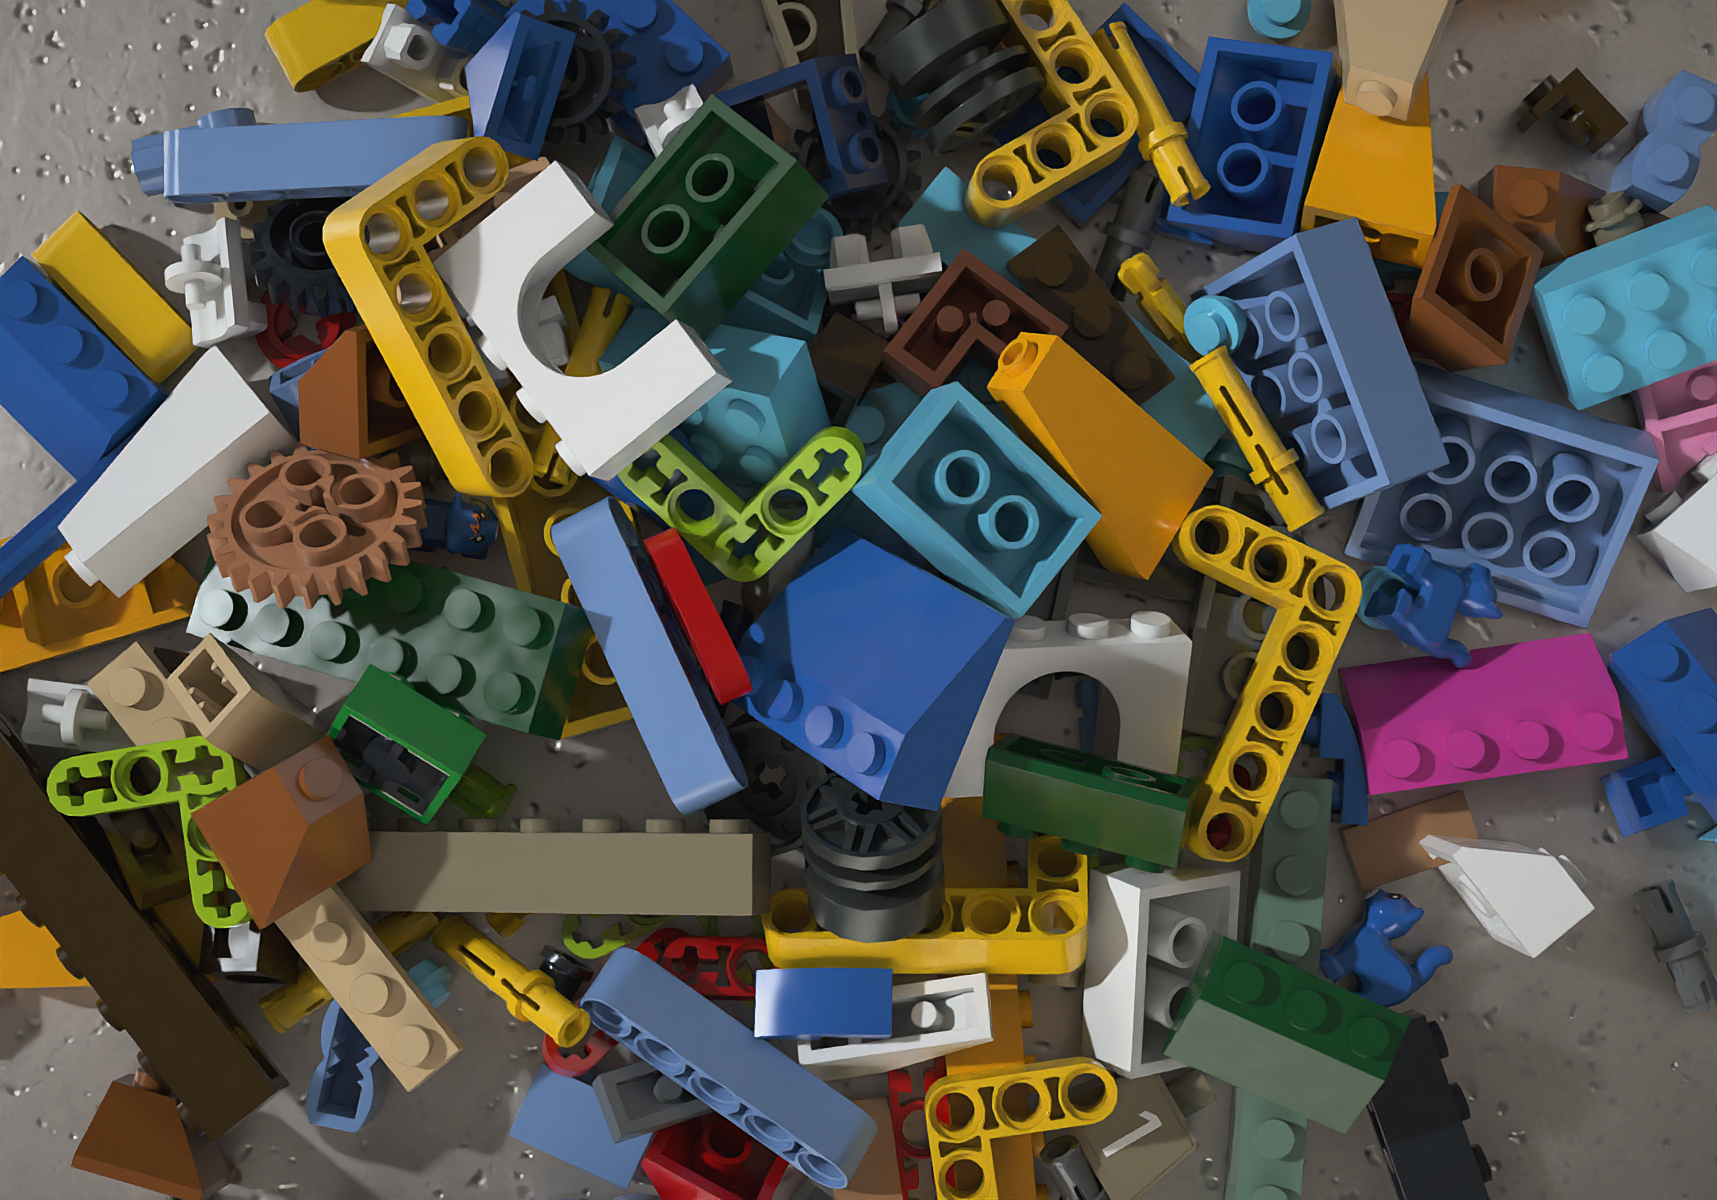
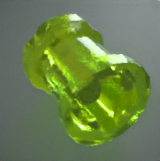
(481, 793)

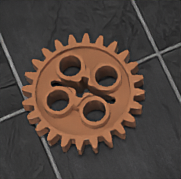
(316, 525)

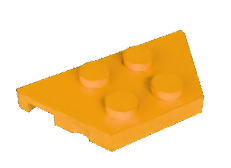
(61, 615)

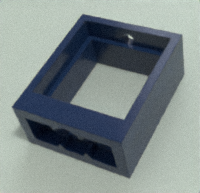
(837, 99)

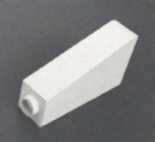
(169, 475)

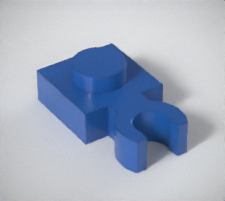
(1646, 795)

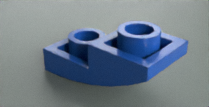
(1333, 737)
(823, 1003)

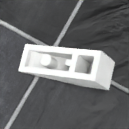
(926, 1023)

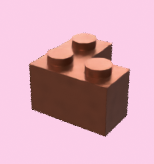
(963, 317)

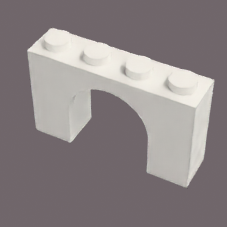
(500, 280)
(1139, 678)

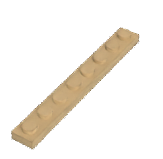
(322, 930)

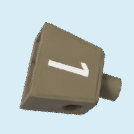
(1144, 1132)

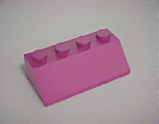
(1497, 717)

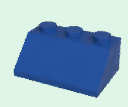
(1257, 139)
(65, 373)
(1672, 692)

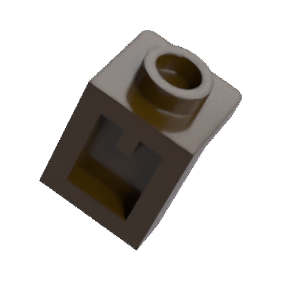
(1581, 110)

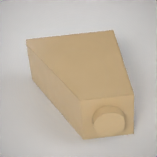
(1387, 50)
(242, 707)

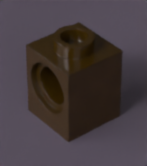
(846, 365)
(248, 954)

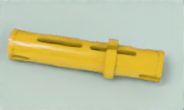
(1159, 135)
(591, 342)
(1257, 439)
(527, 992)
(295, 1001)

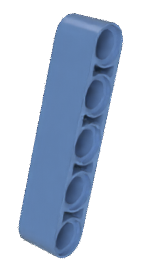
(295, 157)
(649, 656)
(729, 1068)

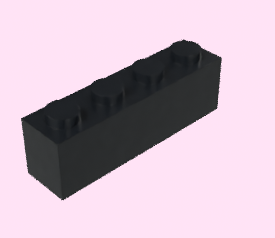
(1421, 1123)

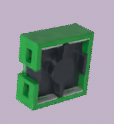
(403, 743)

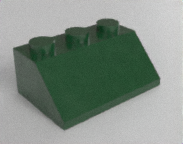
(707, 218)
(1088, 801)
(1284, 1034)

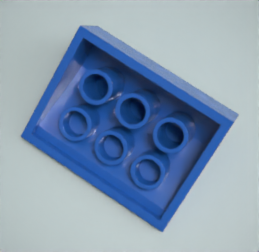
(873, 668)

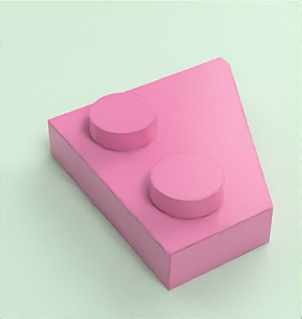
(1681, 421)

